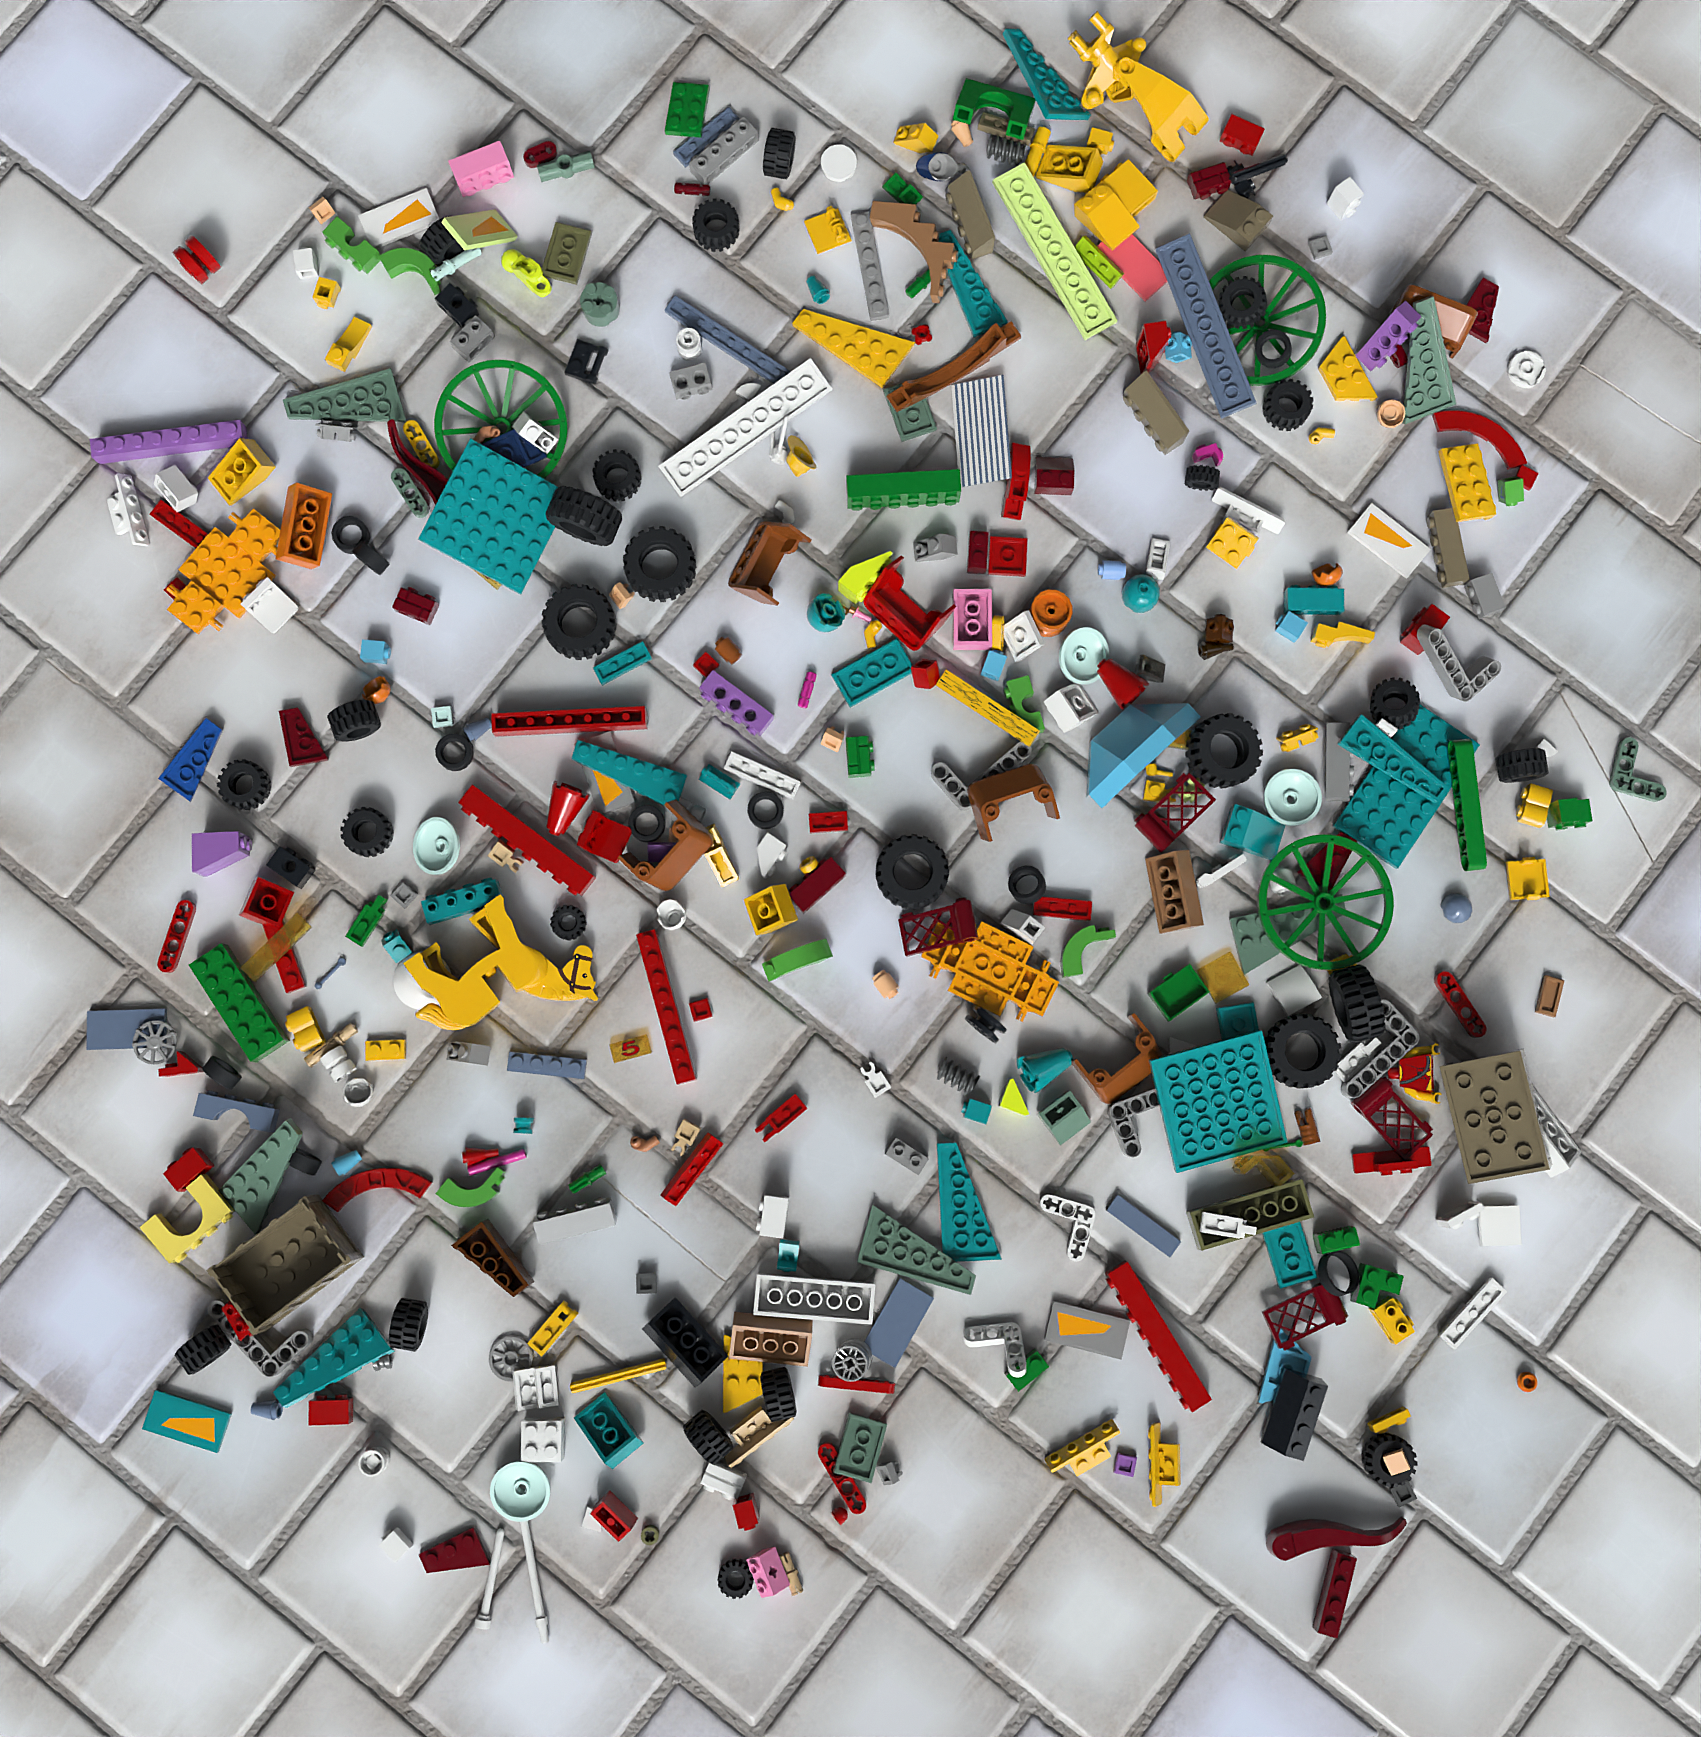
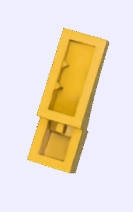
(348, 344)
(1326, 635)
(720, 860)

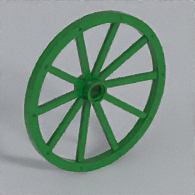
(1317, 337)
(512, 366)
(1366, 856)

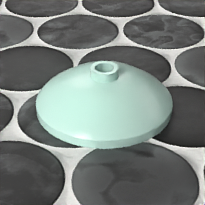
(1091, 651)
(1303, 791)
(436, 845)
(515, 1502)

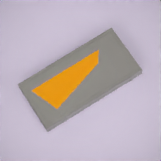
(606, 792)
(1087, 1330)

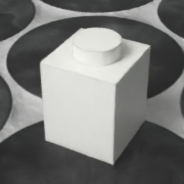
(305, 263)
(395, 1544)

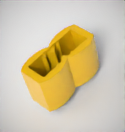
(1534, 805)
(305, 1029)

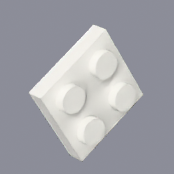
(1022, 636)
(1455, 1218)

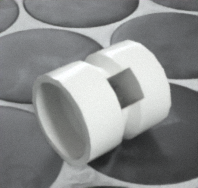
(688, 344)
(338, 1064)
(374, 1461)

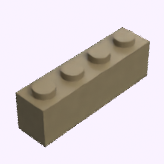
(1448, 548)

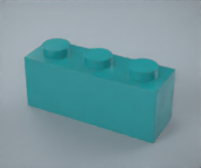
(1314, 600)

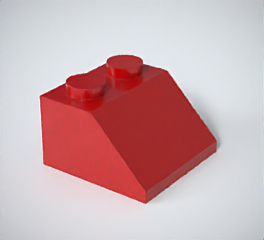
(266, 903)

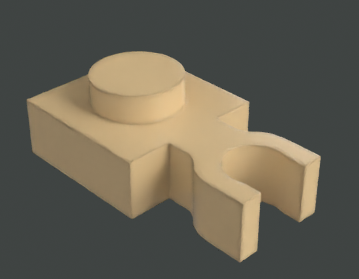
(503, 854)
(686, 1134)

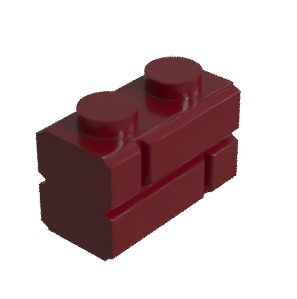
(1209, 181)
(977, 552)
(415, 605)

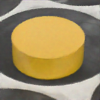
(808, 864)

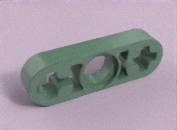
(412, 506)

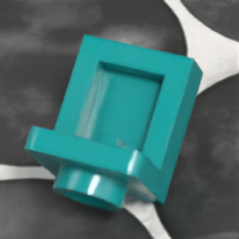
(395, 945)
(788, 1255)

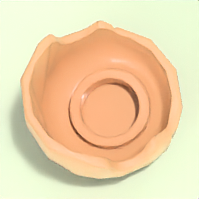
(1390, 413)

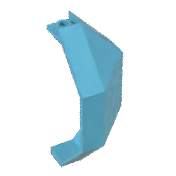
(1132, 744)

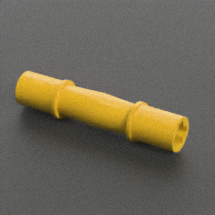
(1037, 148)

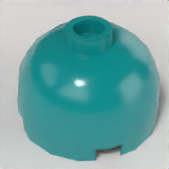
(1140, 593)
(825, 613)

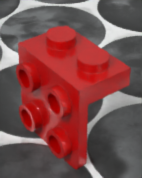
(604, 837)

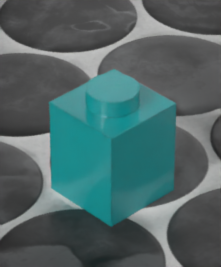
(976, 1111)

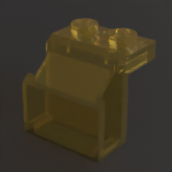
(1245, 1163)

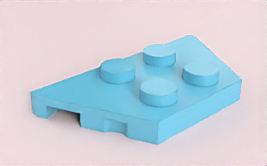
(1293, 1359)

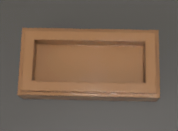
(1549, 996)

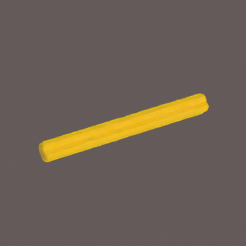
(618, 1375)

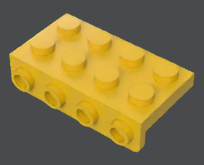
(1467, 482)

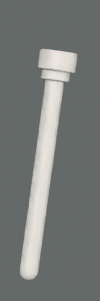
(483, 1620)

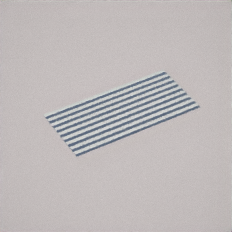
(981, 431)

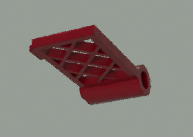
(1156, 830)
(962, 922)
(1374, 1099)
(1328, 1304)

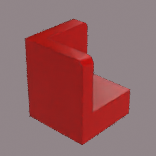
(925, 673)

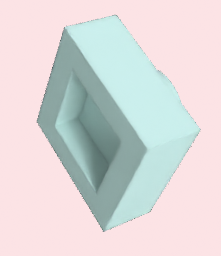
(442, 716)

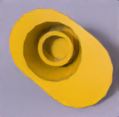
(799, 456)

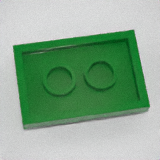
(687, 109)

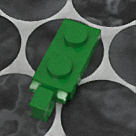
(367, 921)

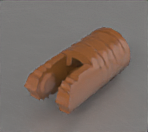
(1308, 1131)

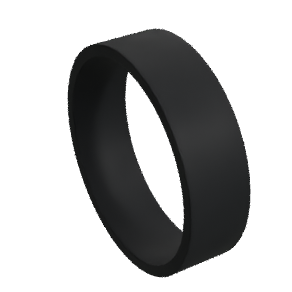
(1352, 1270)

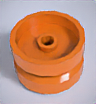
(1051, 612)

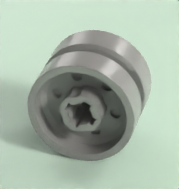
(852, 1360)

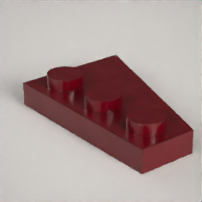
(1484, 302)
(299, 740)
(1339, 859)
(455, 1553)

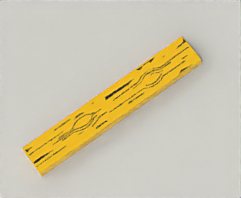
(987, 708)

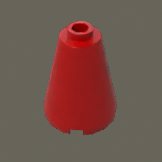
(1121, 682)
(564, 807)

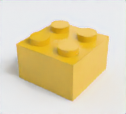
(770, 909)

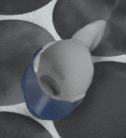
(939, 166)

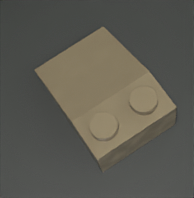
(1239, 218)

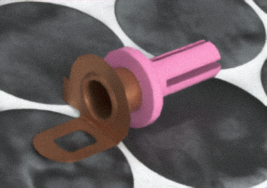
(856, 612)

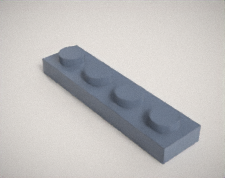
(546, 1065)

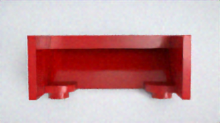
(899, 612)

